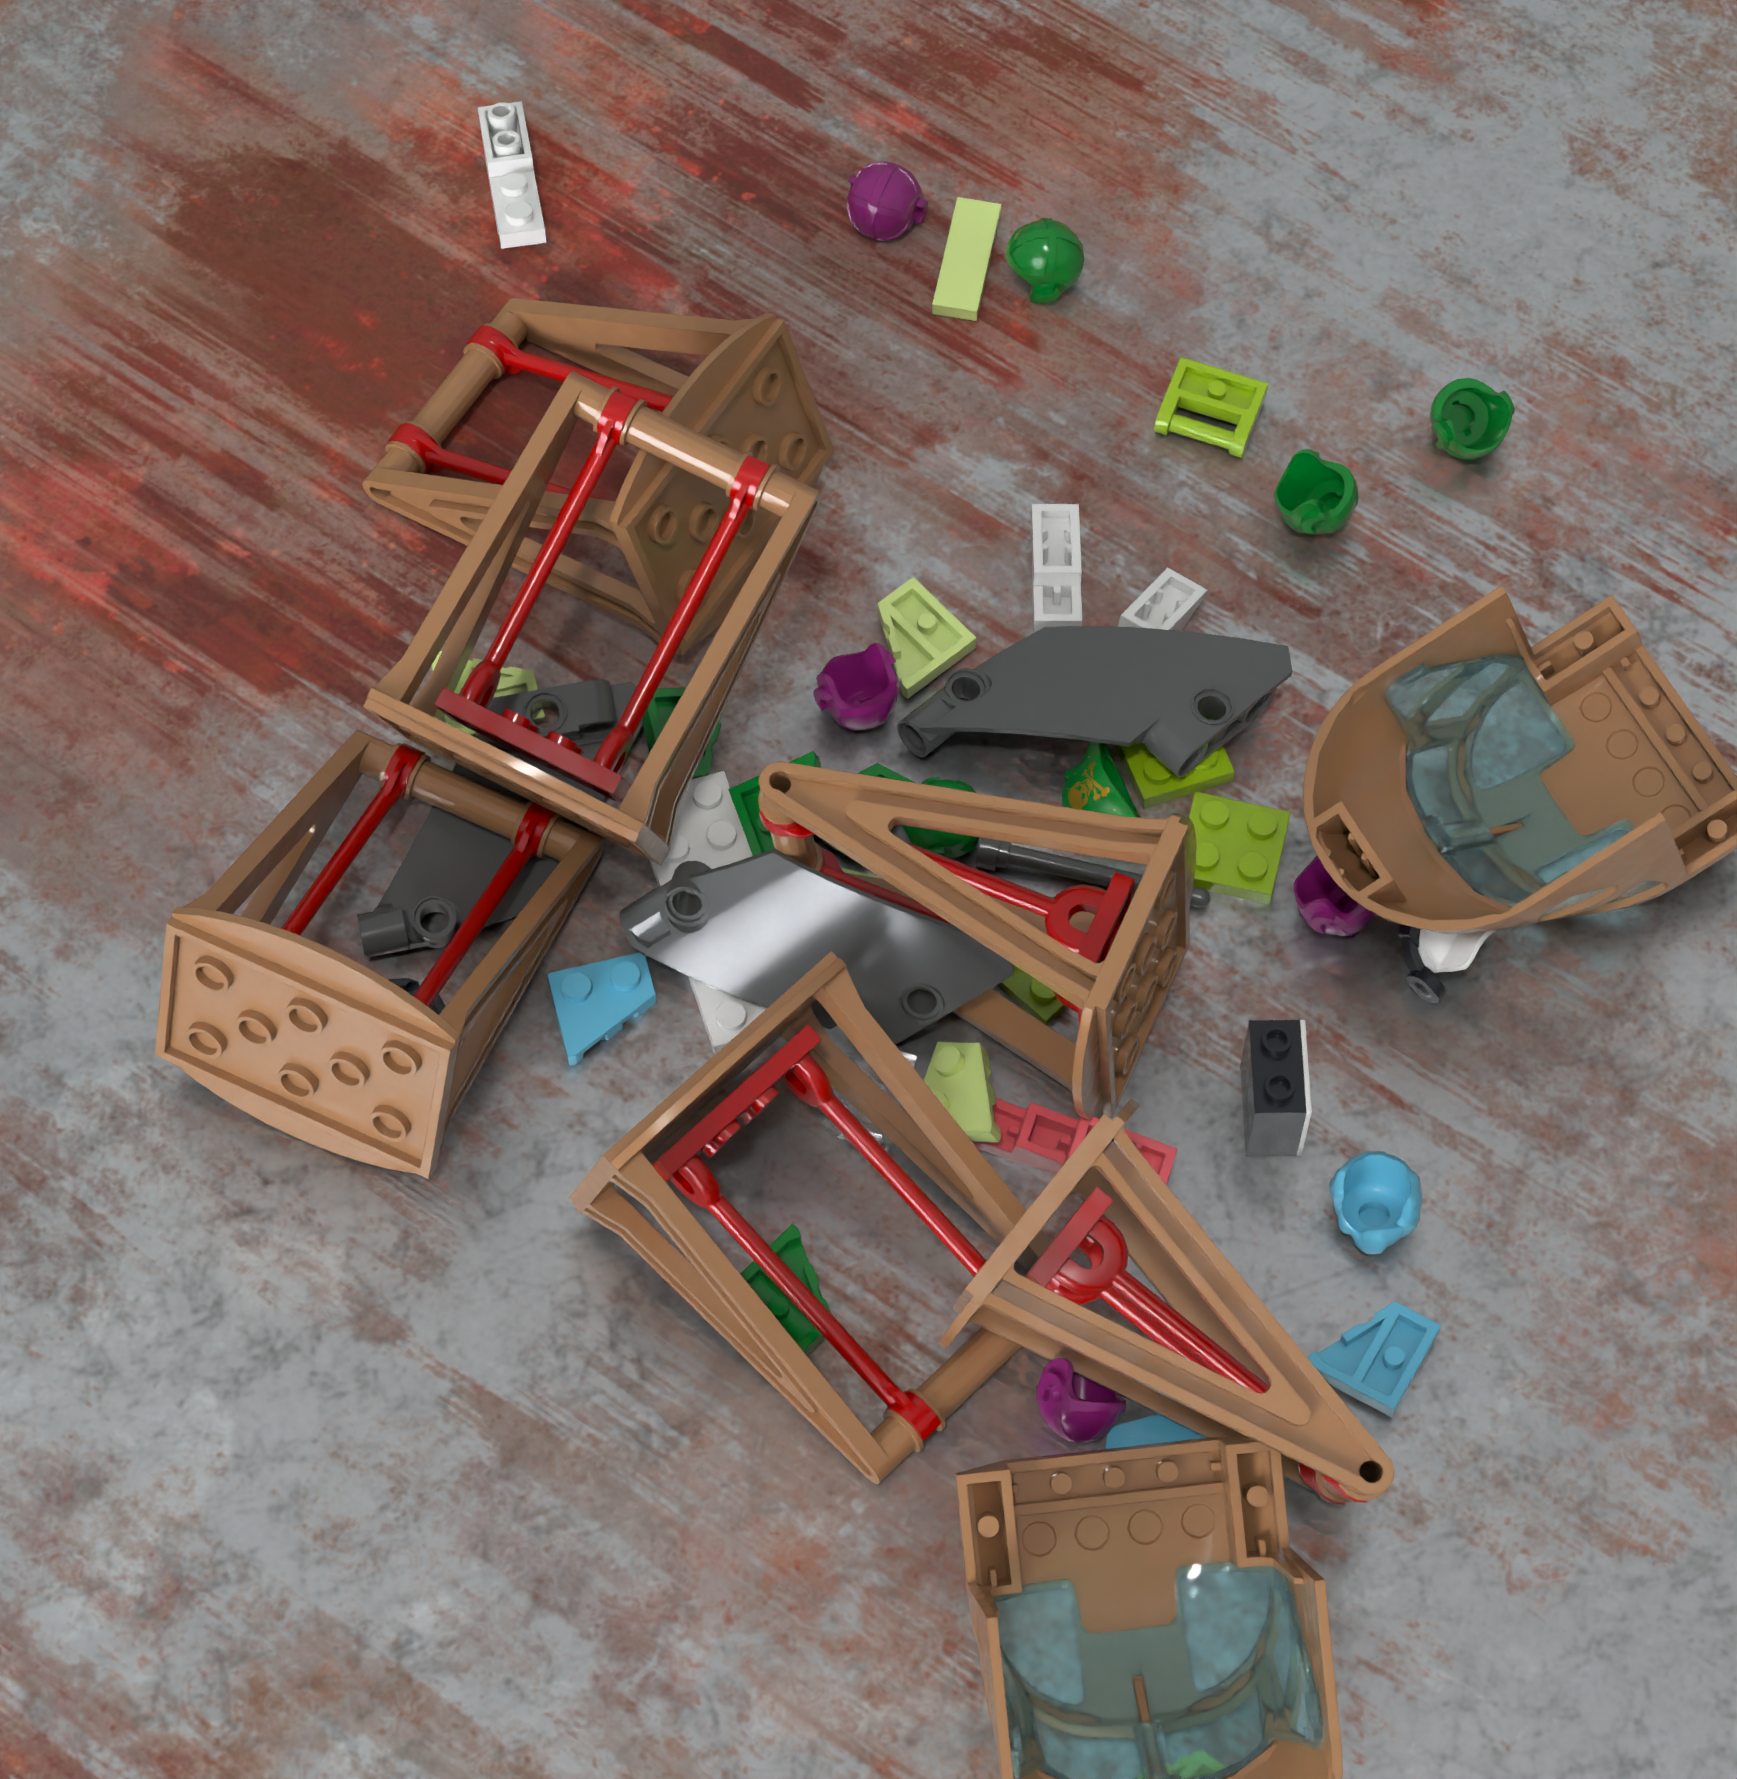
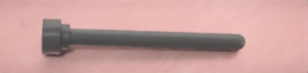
(999, 853)

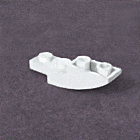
(511, 175)

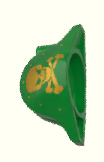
(1098, 785)

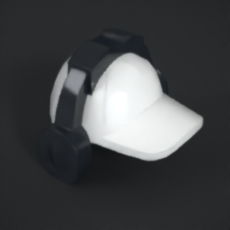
(1436, 952)

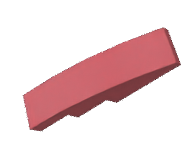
(1049, 1138)

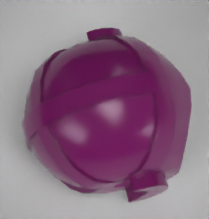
(885, 201)
(859, 688)
(1326, 904)
(1076, 1405)

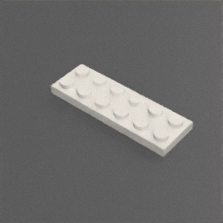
(710, 833)

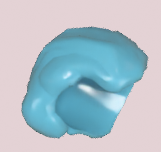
(1376, 1200)

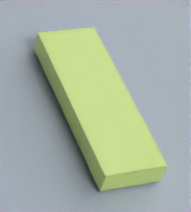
(966, 259)

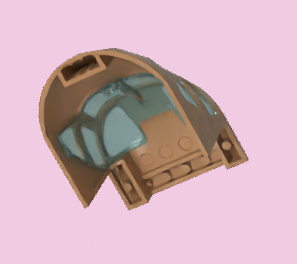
(1526, 781)
(1148, 1616)

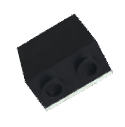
(1275, 1088)

